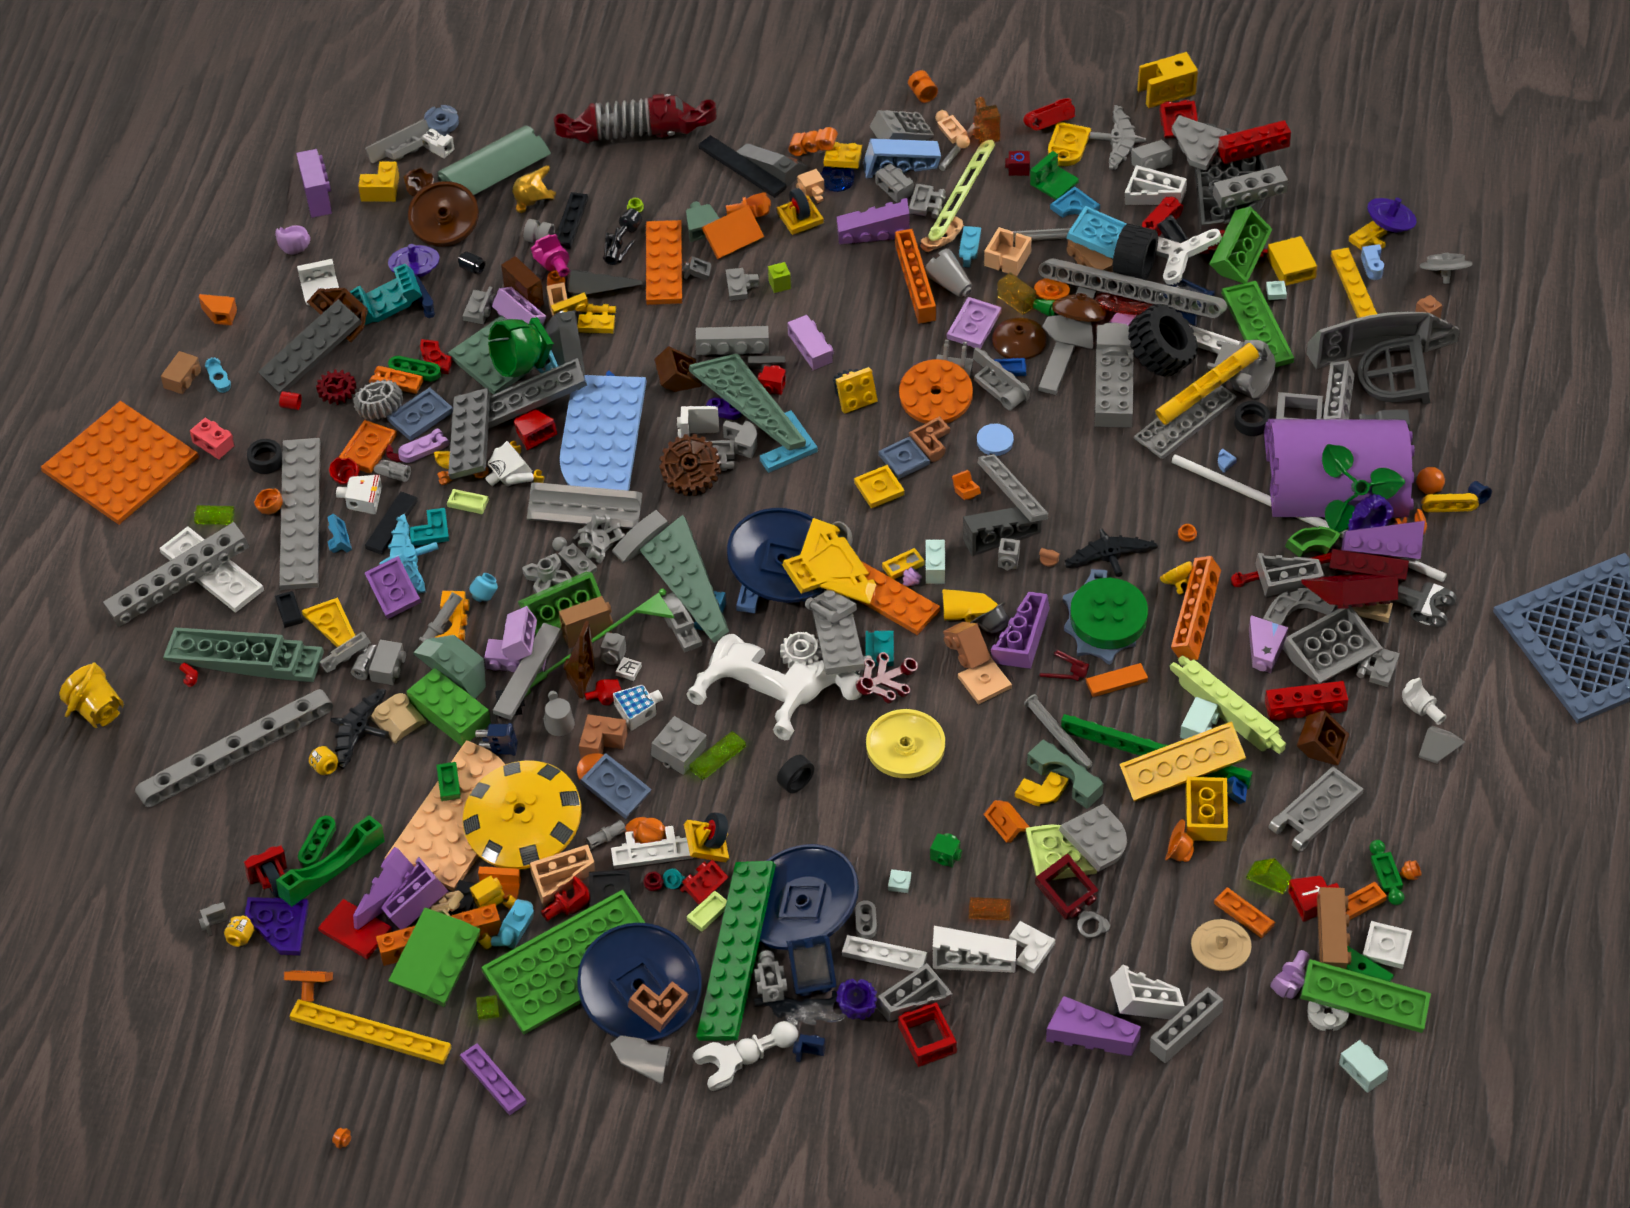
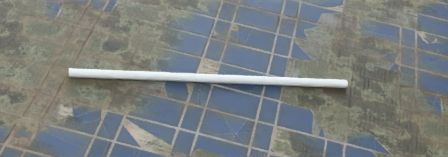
(1264, 498)

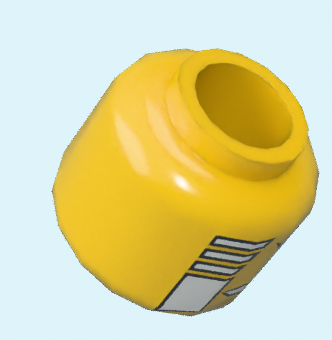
(323, 760)
(239, 931)

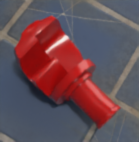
(566, 904)

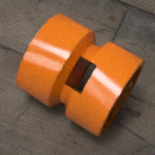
(923, 86)

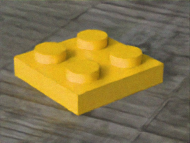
(843, 155)
(879, 486)

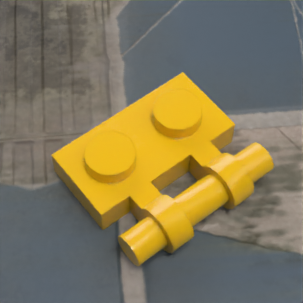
(597, 323)

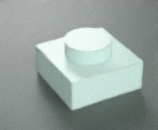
(1276, 290)
(899, 881)

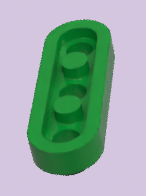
(428, 370)
(317, 835)

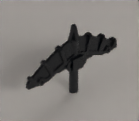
(1109, 550)
(356, 725)

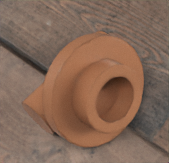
(1049, 557)

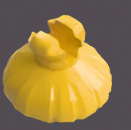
(1178, 576)

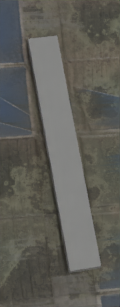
(1060, 358)

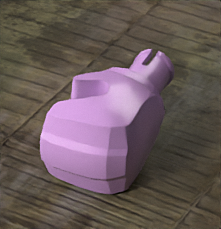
(1292, 977)

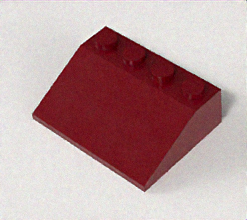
(1354, 589)

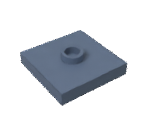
(904, 457)

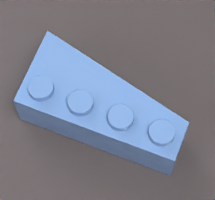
(902, 154)

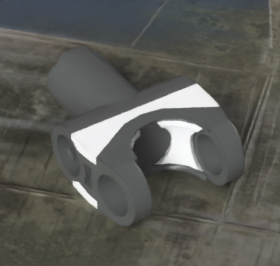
(1426, 601)

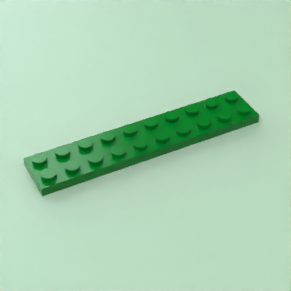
(736, 951)

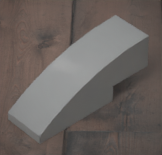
(640, 535)

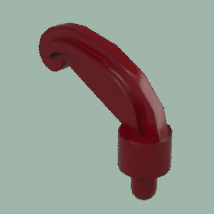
(392, 456)

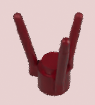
(1078, 668)

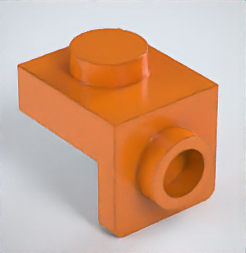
(965, 486)

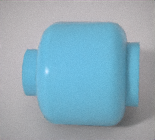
(483, 587)

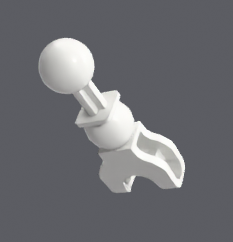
(747, 1051)

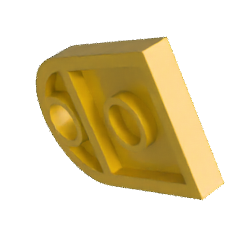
(1069, 141)

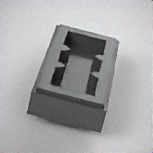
(759, 362)

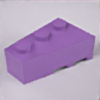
(417, 891)

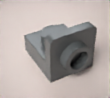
(696, 268)

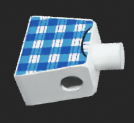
(636, 705)

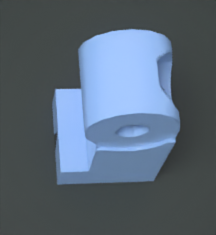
(1371, 260)

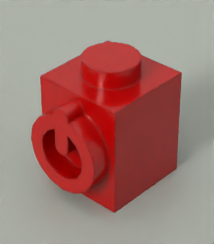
(773, 379)

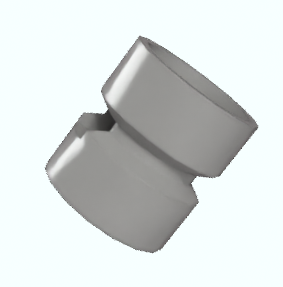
(535, 230)

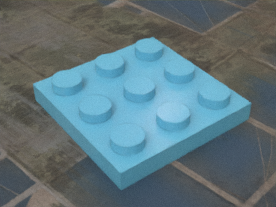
(1096, 231)

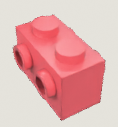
(212, 438)

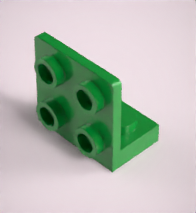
(1051, 178)

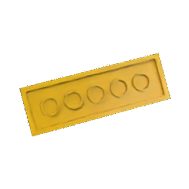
(1183, 759)

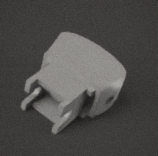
(1255, 377)

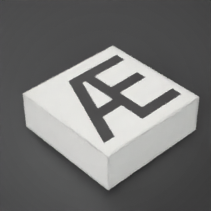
(628, 668)

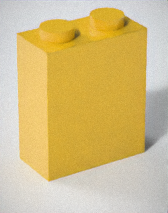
(1292, 261)

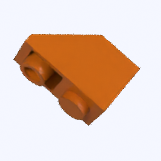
(219, 308)

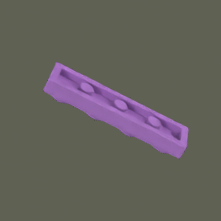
(493, 1079)

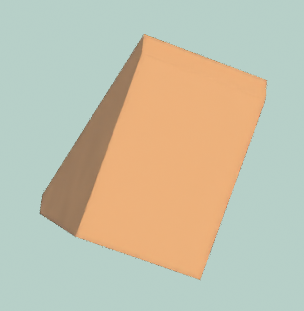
(556, 294)

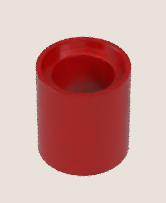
(290, 400)

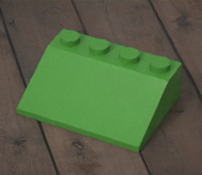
(435, 956)

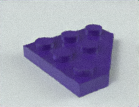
(279, 922)

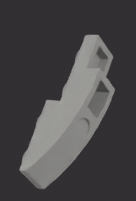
(681, 623)

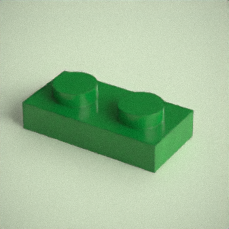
(448, 781)

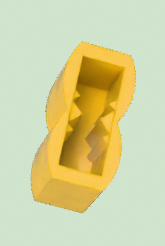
(487, 892)

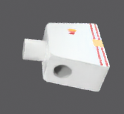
(362, 493)

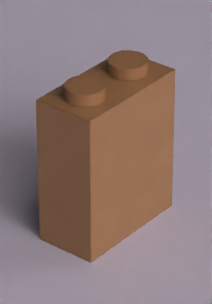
(574, 618)

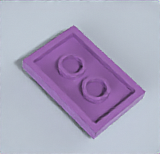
(392, 587)

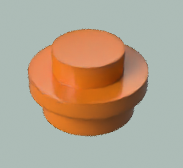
(1187, 532)
(341, 1138)

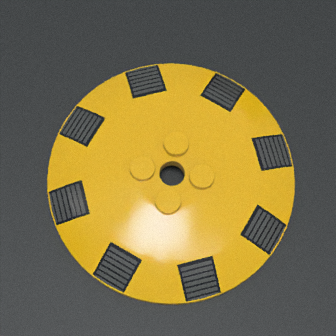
(539, 831)

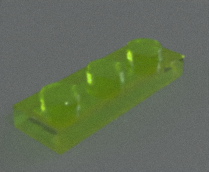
(717, 755)

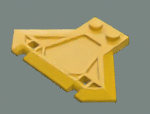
(829, 565)

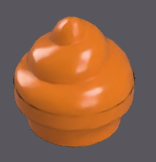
(1410, 870)

